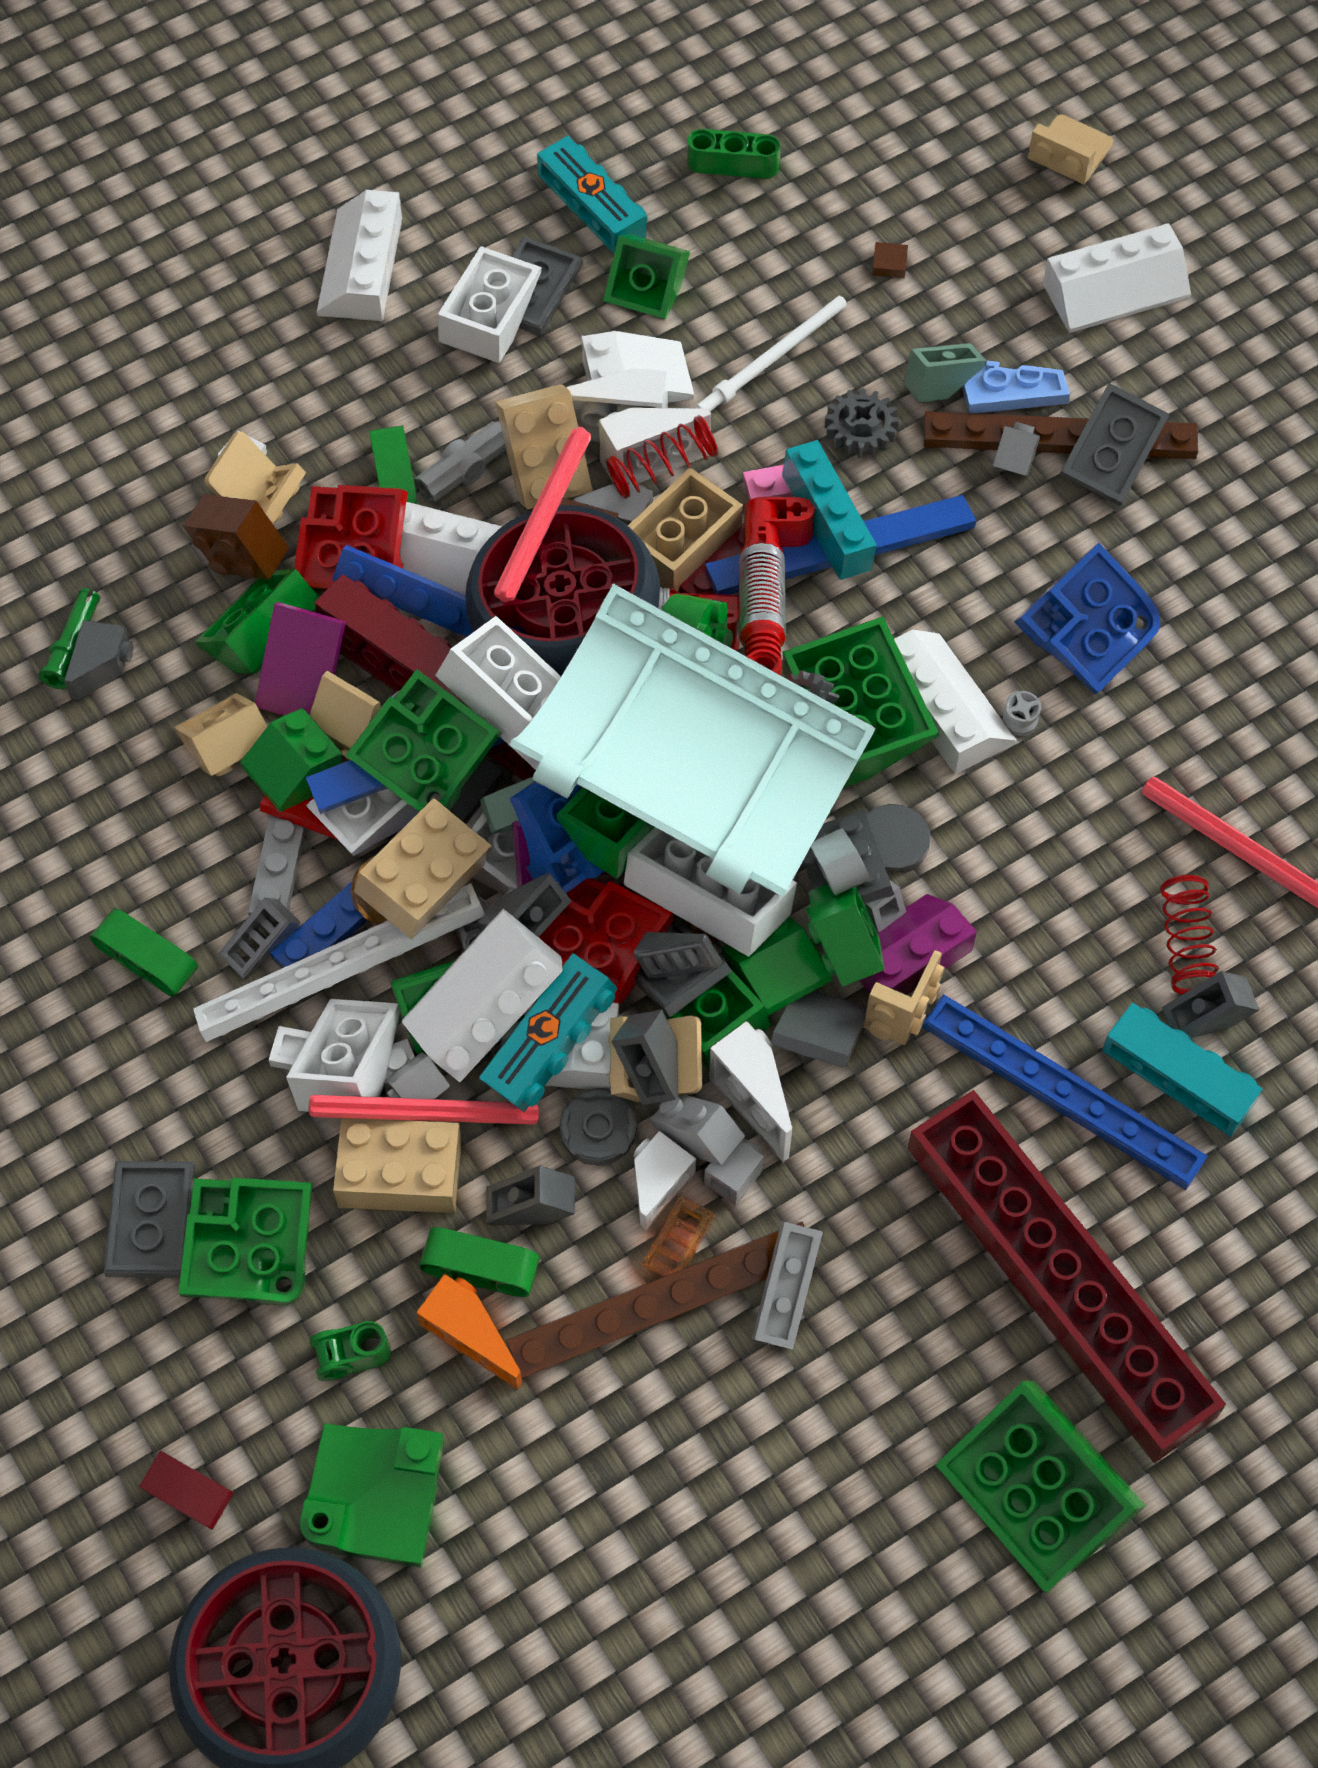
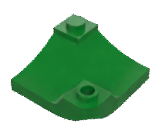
(423, 743)
(246, 1240)
(374, 1492)

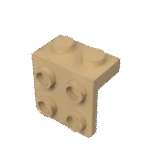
(1069, 147)
(249, 474)
(898, 1015)
(688, 1036)

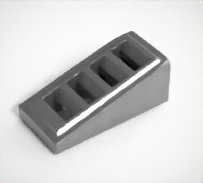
(278, 933)
(674, 954)

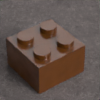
(235, 536)

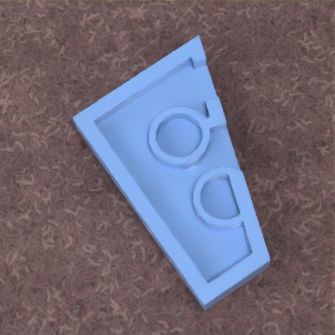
(1012, 389)

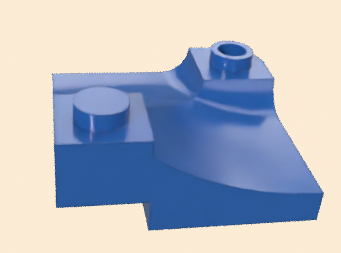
(1092, 619)
(547, 841)

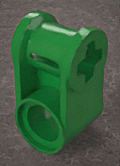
(347, 1352)

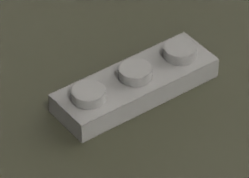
(278, 863)
(787, 1285)

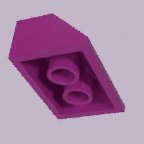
(913, 938)

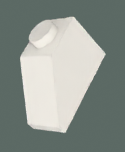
(660, 1174)

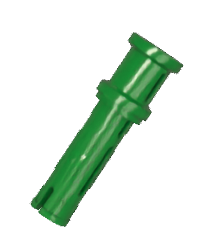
(61, 650)

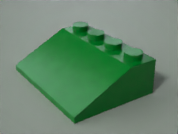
(872, 687)
(1039, 1485)

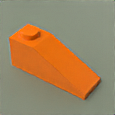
(462, 1322)

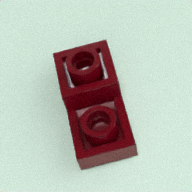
(186, 1490)

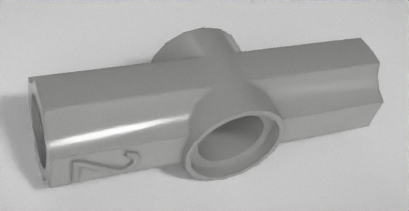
(461, 462)

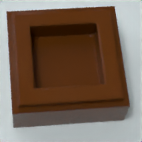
(890, 260)

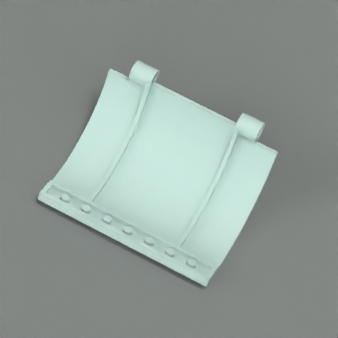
(695, 742)

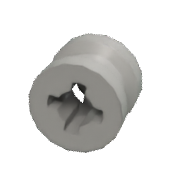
(1024, 704)

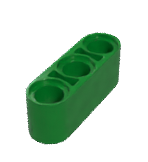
(733, 153)
(393, 460)
(143, 952)
(479, 1261)

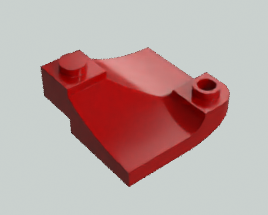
(350, 516)
(604, 929)

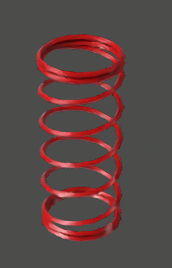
(703, 437)
(1180, 898)

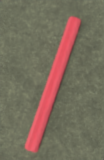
(542, 515)
(1232, 840)
(420, 1109)

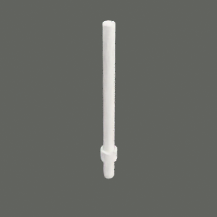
(727, 390)

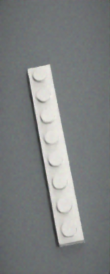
(328, 968)

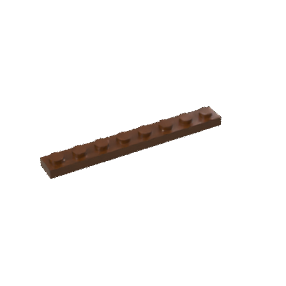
(1055, 433)
(643, 1306)

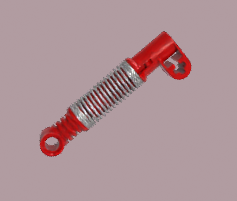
(763, 572)

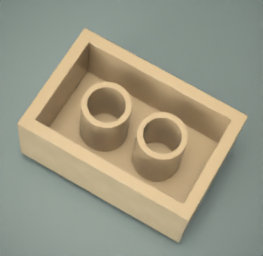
(534, 436)
(687, 526)
(422, 868)
(398, 1165)

